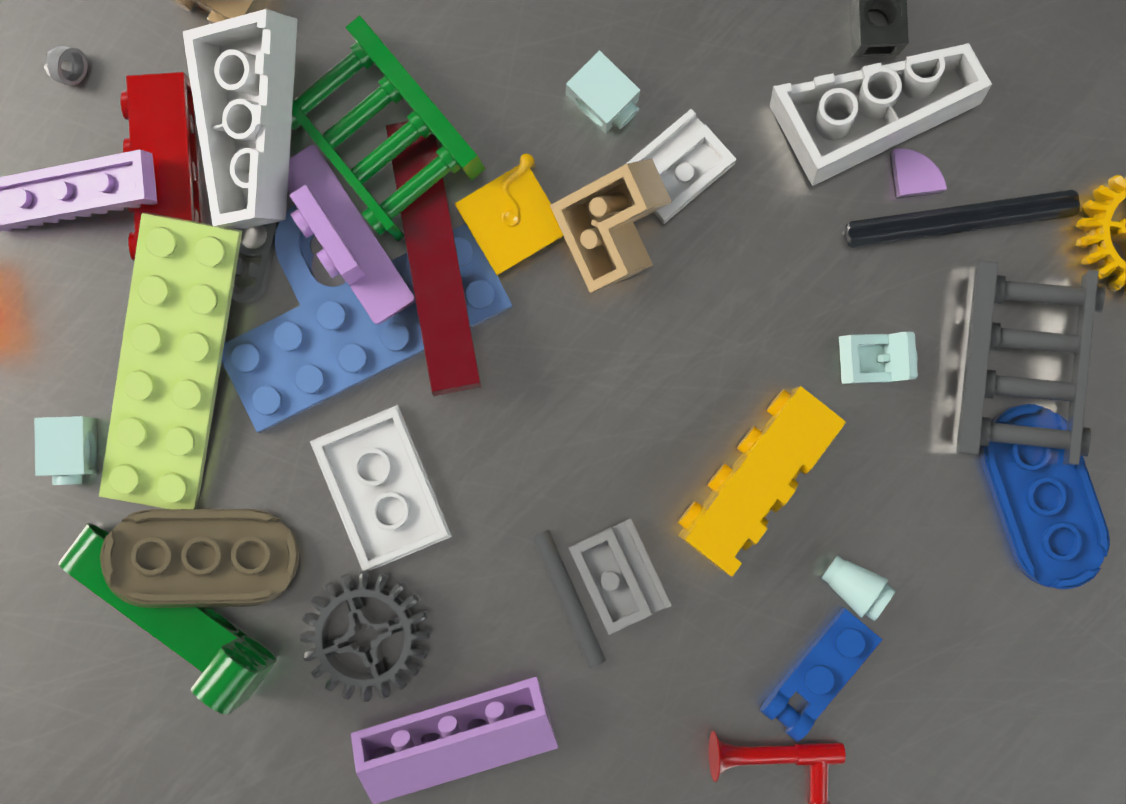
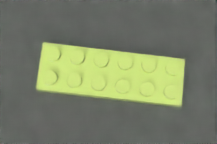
(169, 362)

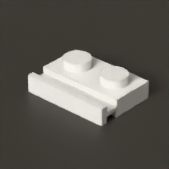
(687, 161)

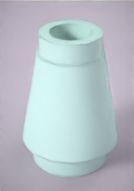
(859, 588)

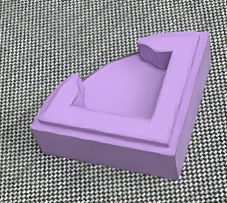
(915, 174)

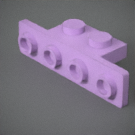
(345, 237)

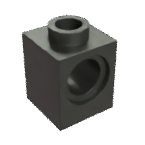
(875, 40)

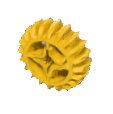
(1103, 231)

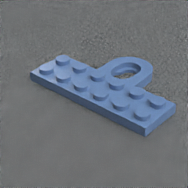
(331, 338)

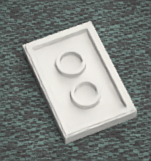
(381, 488)

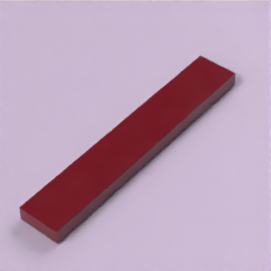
(436, 275)

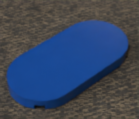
(1045, 505)

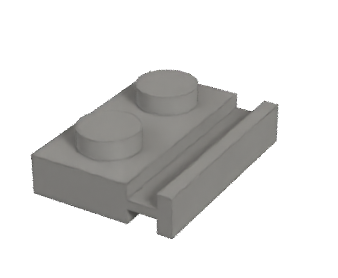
(619, 576)

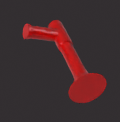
(817, 755)

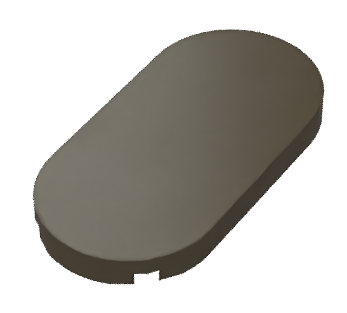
(199, 558)

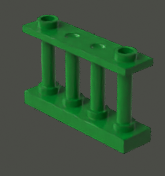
(423, 121)

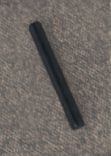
(962, 218)

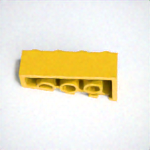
(760, 478)

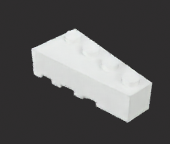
(870, 110)
(244, 114)

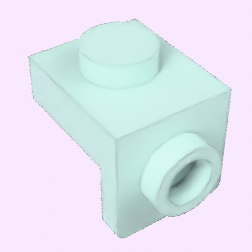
(878, 358)

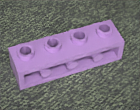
(453, 741)

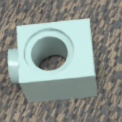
(603, 93)
(66, 448)

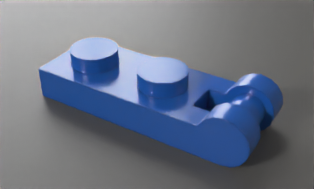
(821, 673)

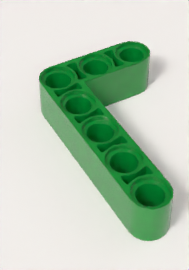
(226, 655)

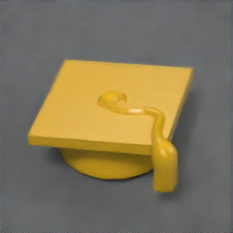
(510, 216)

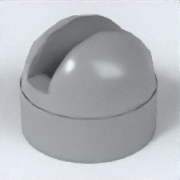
(77, 66)

